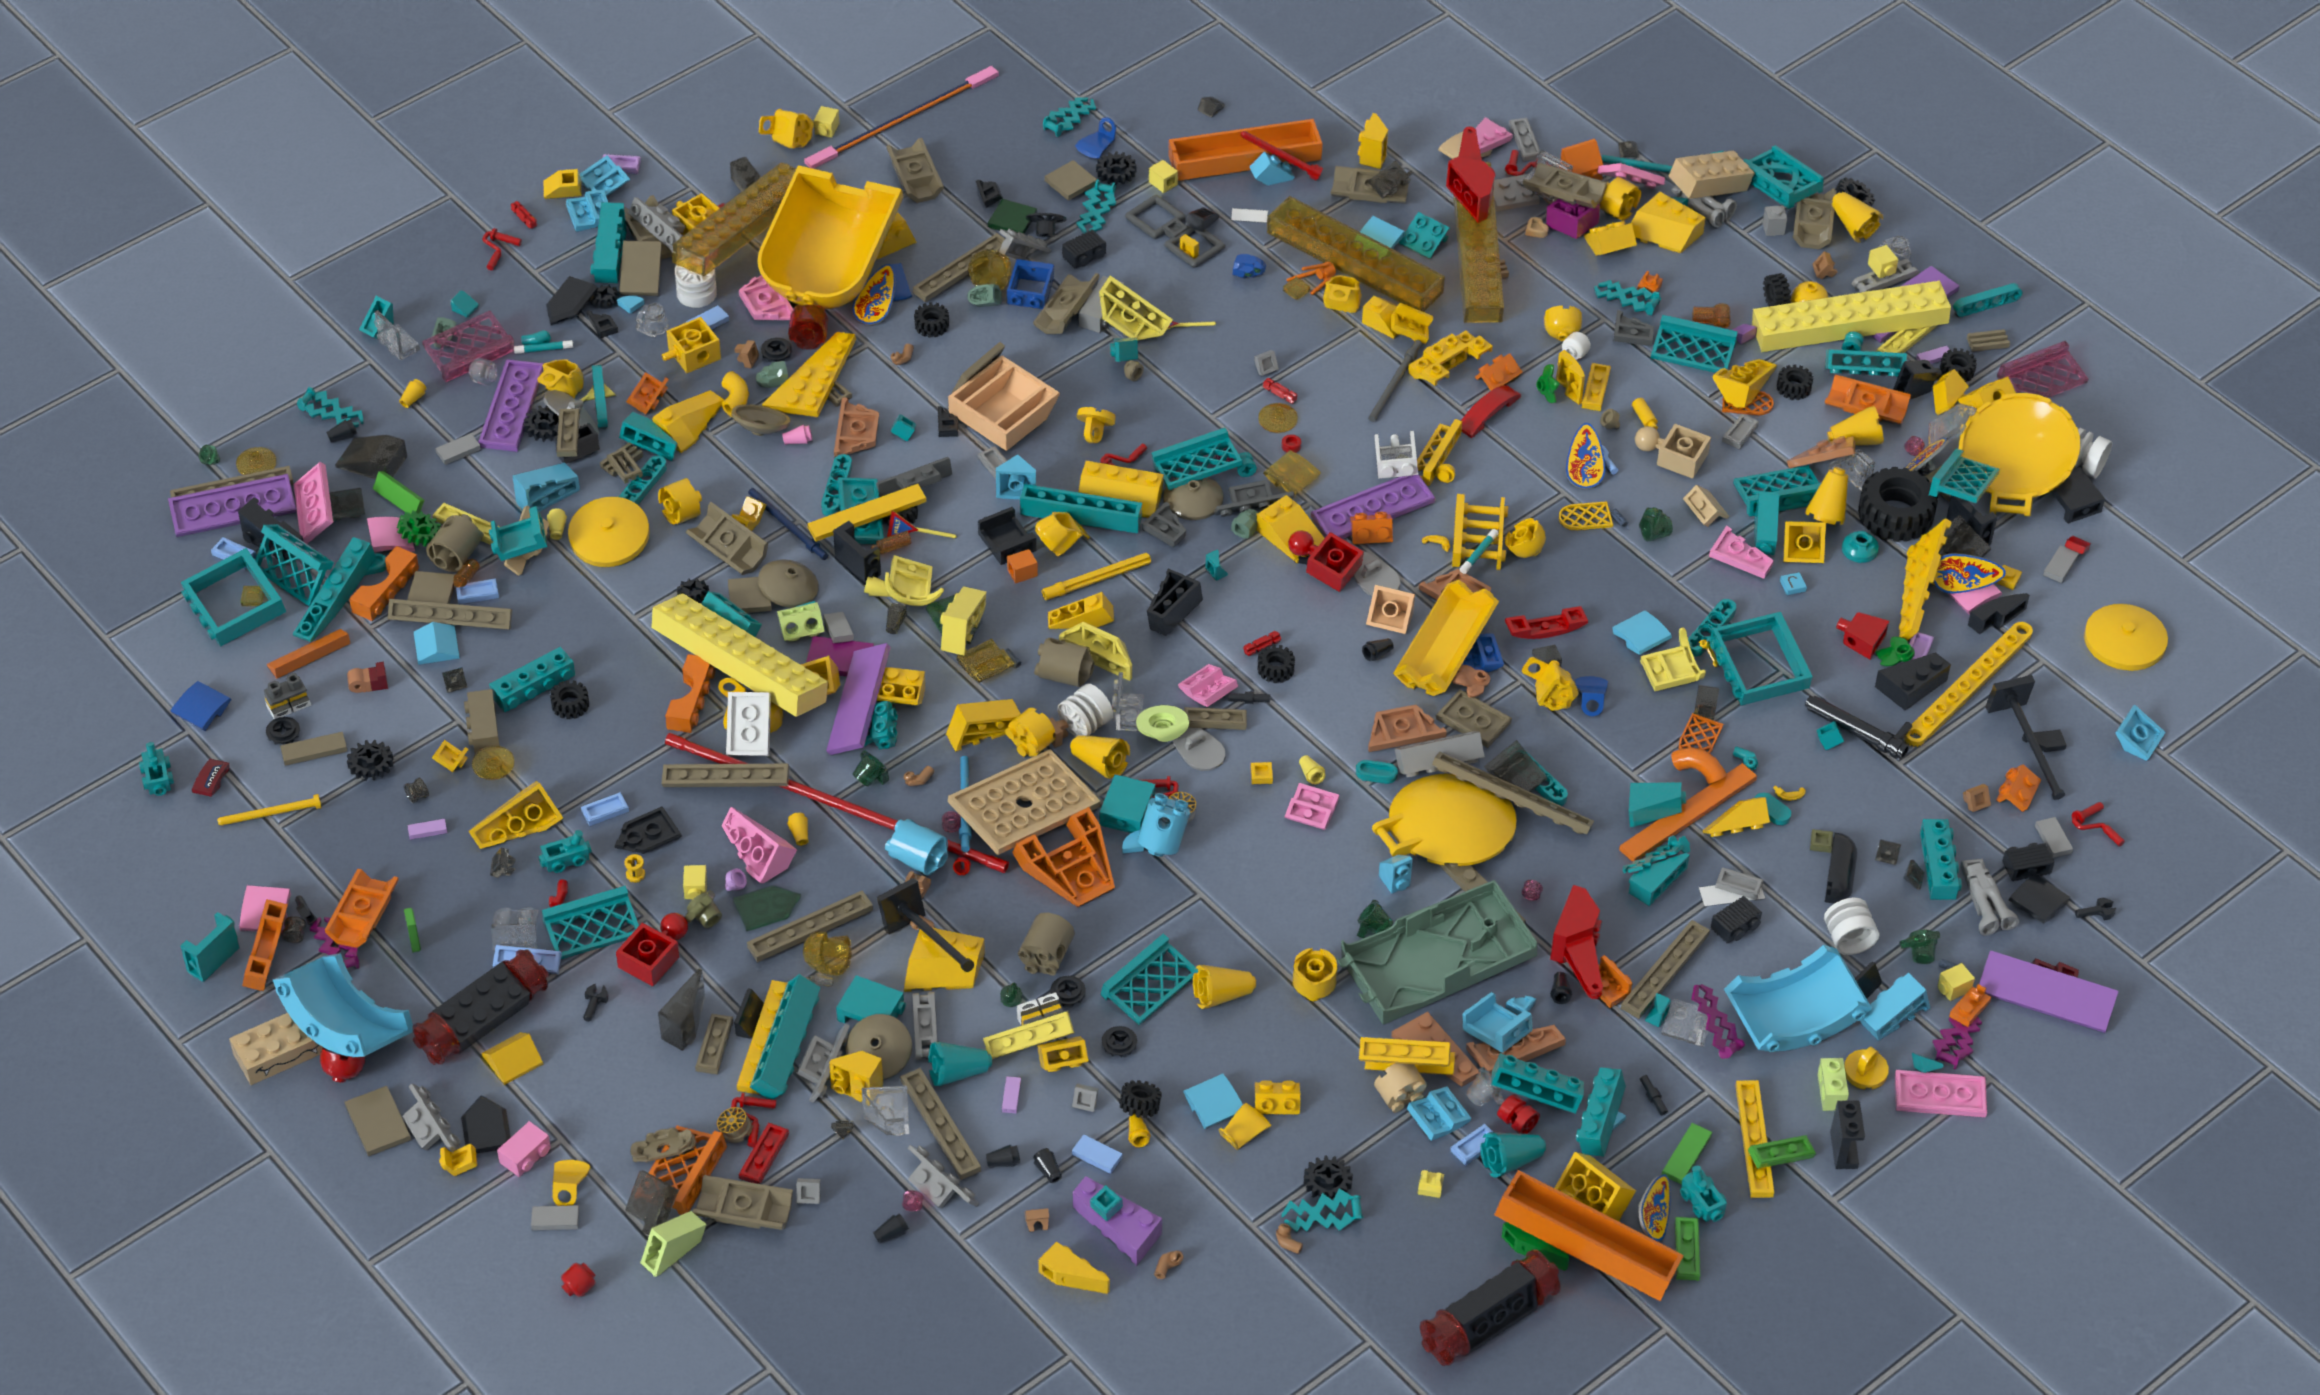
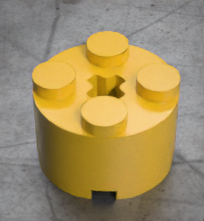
(1620, 198)
(680, 501)
(1031, 732)
(1314, 973)

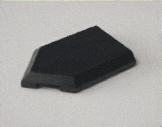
(570, 299)
(647, 832)
(485, 1125)

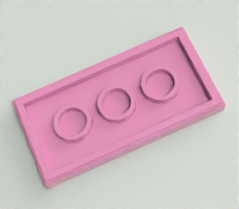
(313, 502)
(1940, 1093)

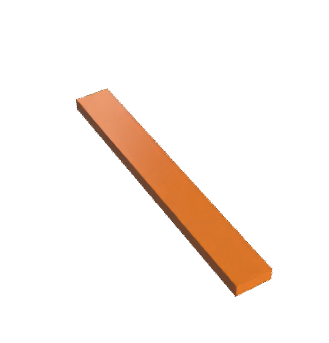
(1694, 809)

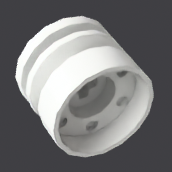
(695, 289)
(2093, 455)
(1085, 710)
(1851, 926)

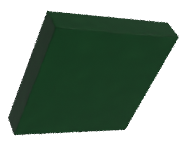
(1011, 216)

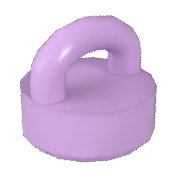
(735, 880)

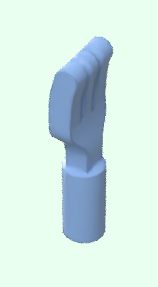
(1608, 463)

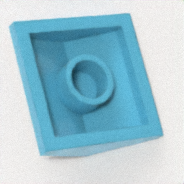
(436, 643)
(2139, 734)

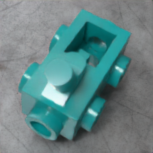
(883, 726)
(155, 768)
(565, 852)
(1703, 1195)

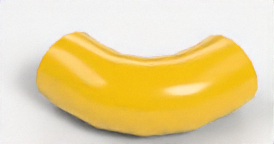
(738, 391)

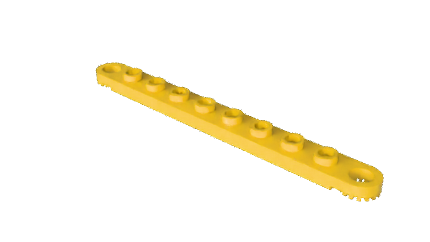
(1969, 683)

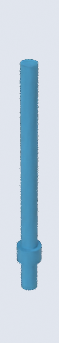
(965, 831)

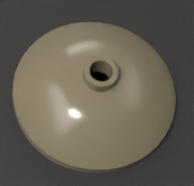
(760, 419)
(1194, 500)
(788, 583)
(893, 1045)

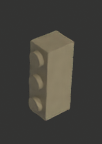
(481, 719)

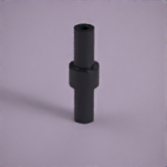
(1249, 697)
(1653, 1095)

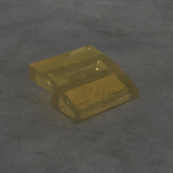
(1292, 472)
(985, 661)

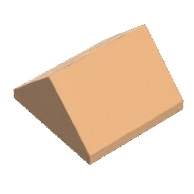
(1391, 609)

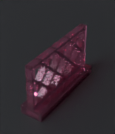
(2035, 362)
(460, 364)

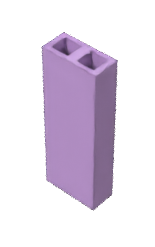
(1933, 355)
(427, 829)
(1011, 1094)

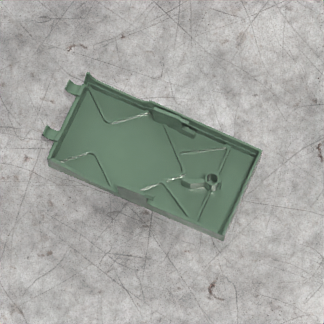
(1438, 951)

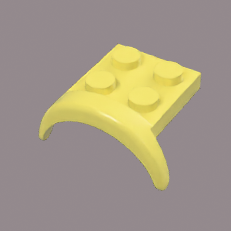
(910, 582)
(1672, 666)

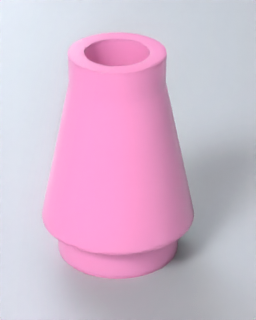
(799, 435)

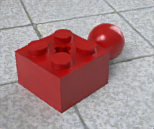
(1330, 562)
(650, 952)

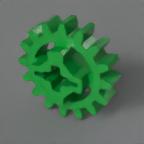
(417, 527)

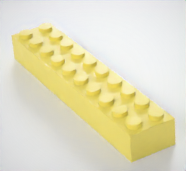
(1861, 312)
(739, 654)

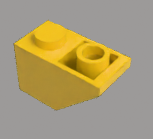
(563, 184)
(1948, 391)

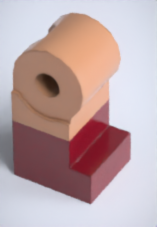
(367, 679)

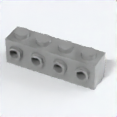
(1421, 755)

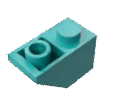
(1124, 349)

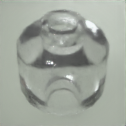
(483, 371)

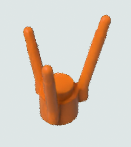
(1323, 271)

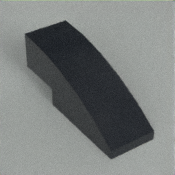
(1997, 612)

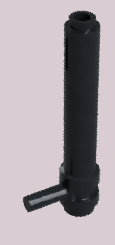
(1883, 740)

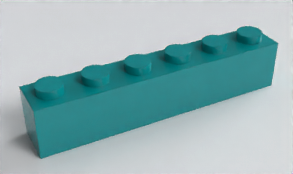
(1082, 507)
(785, 1037)

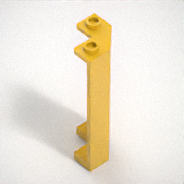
(1445, 638)

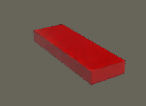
(763, 1153)

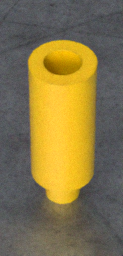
(1644, 413)

